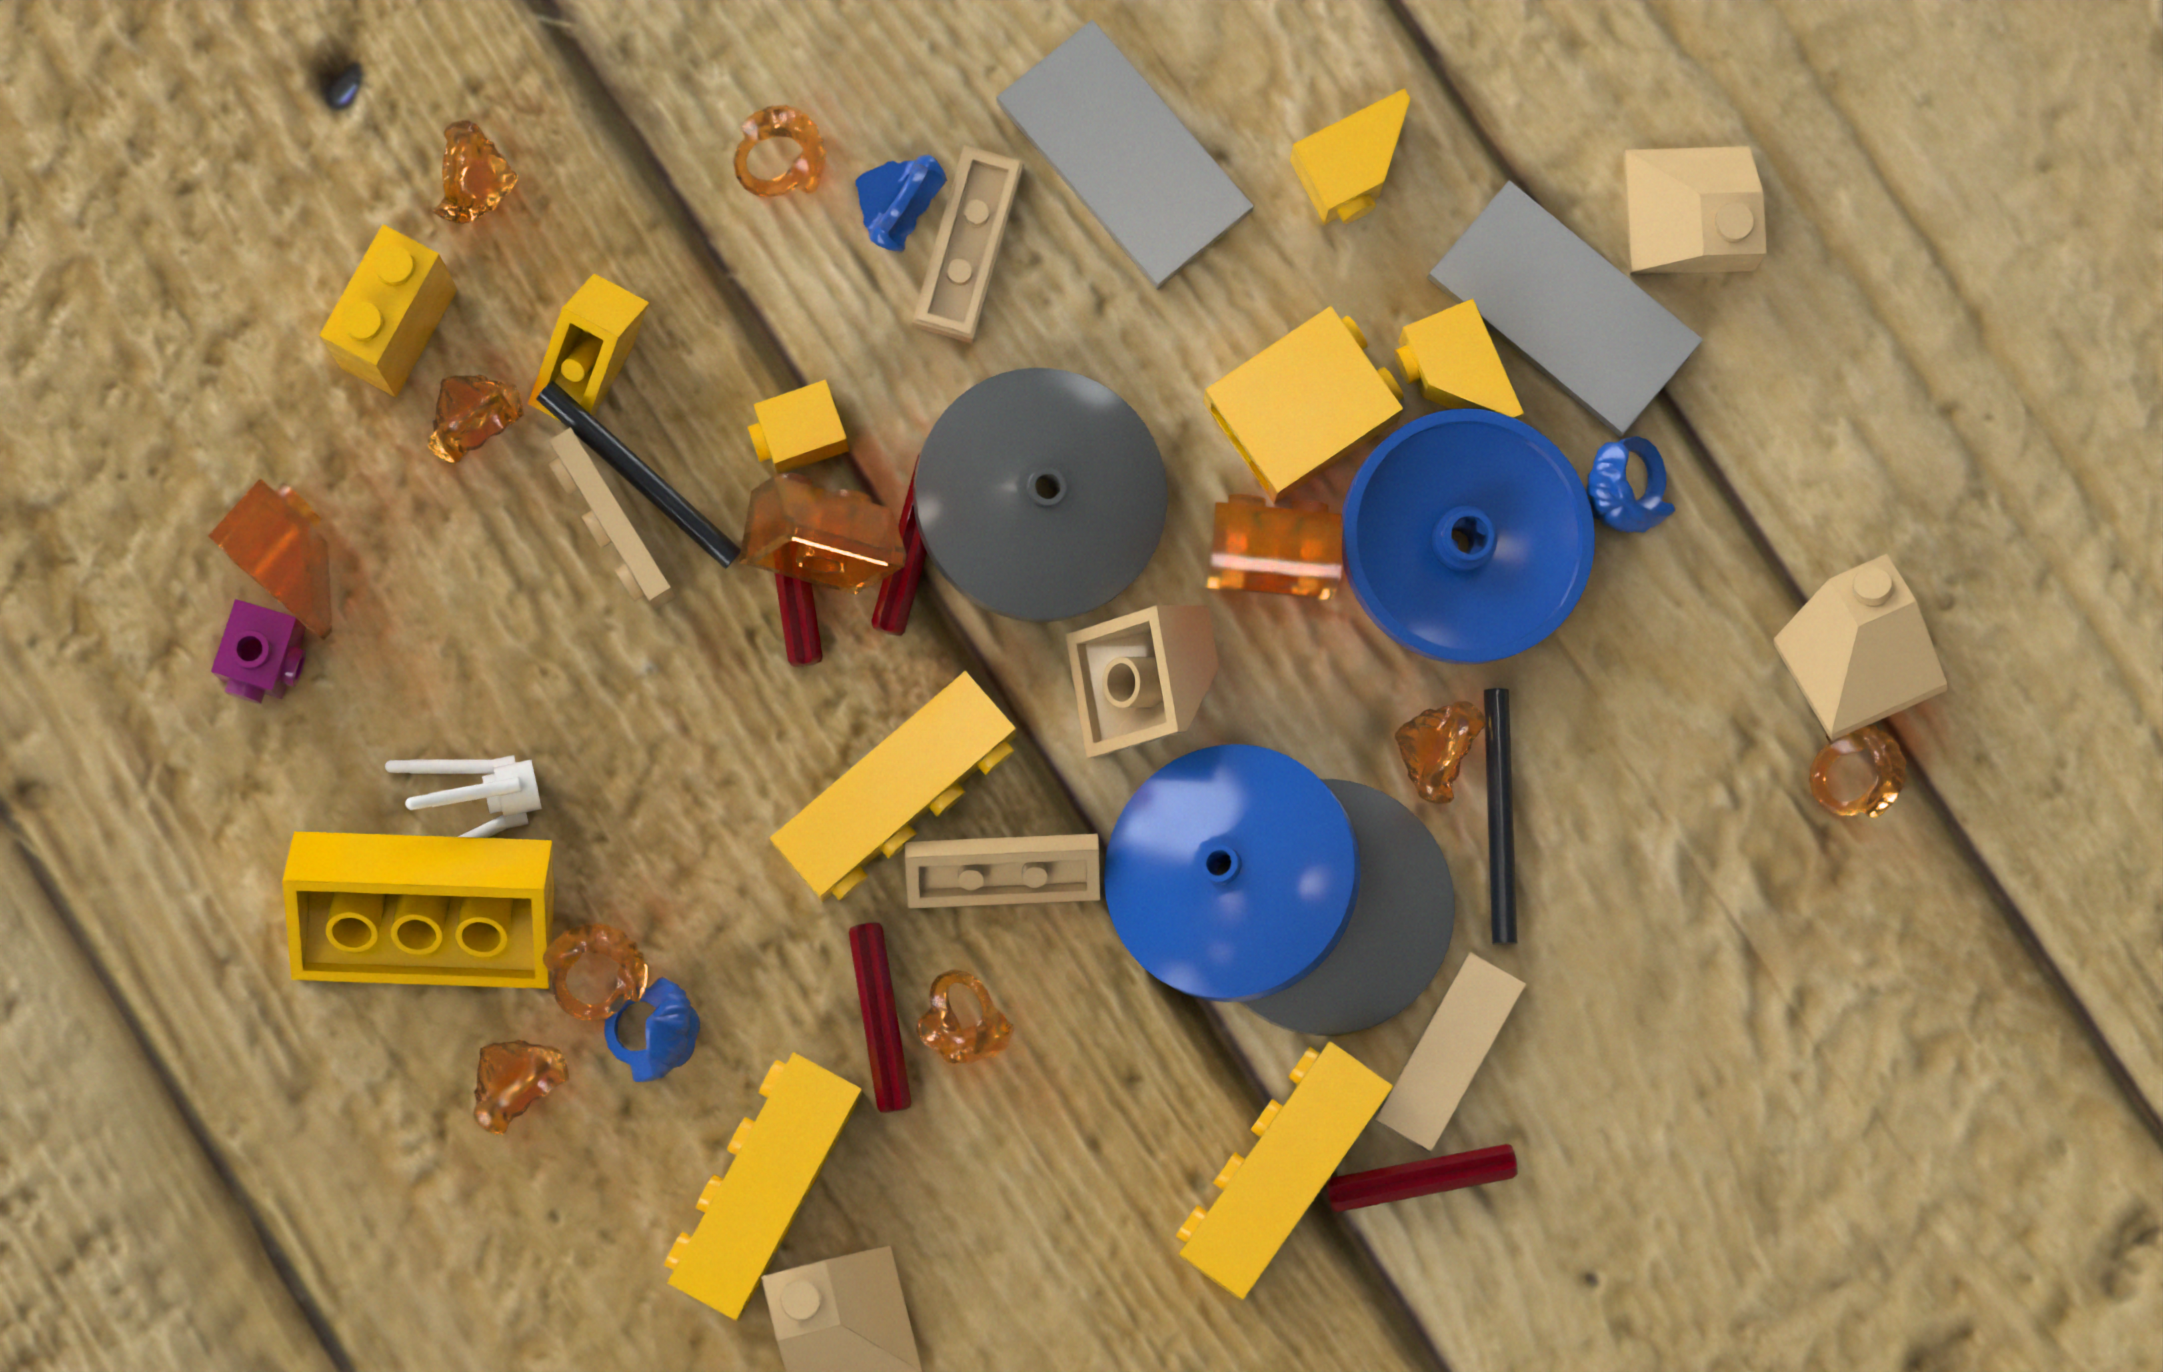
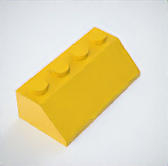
(419, 909)

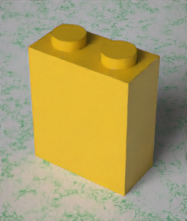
(389, 310)
(1304, 403)

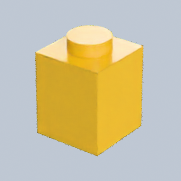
(798, 428)

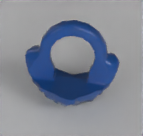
(895, 198)
(1613, 497)
(668, 1033)

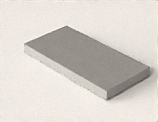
(1124, 154)
(1565, 308)

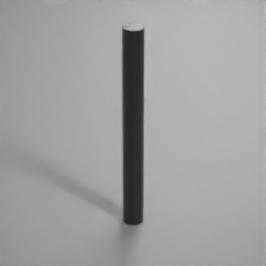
(639, 474)
(1500, 817)

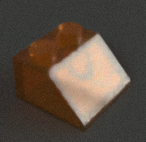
(820, 535)
(278, 546)
(1275, 548)

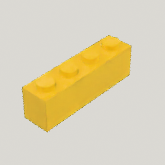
(894, 788)
(1284, 1169)
(764, 1186)

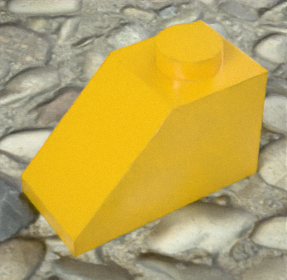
(1350, 159)
(590, 343)
(1456, 362)

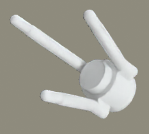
(507, 789)

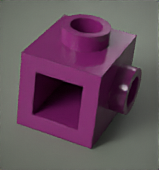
(259, 652)

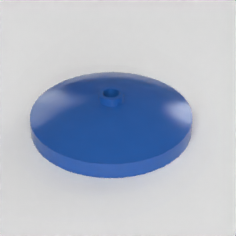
(1523, 527)
(1276, 905)

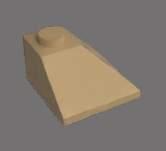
(1694, 210)
(1861, 649)
(1141, 675)
(842, 1315)

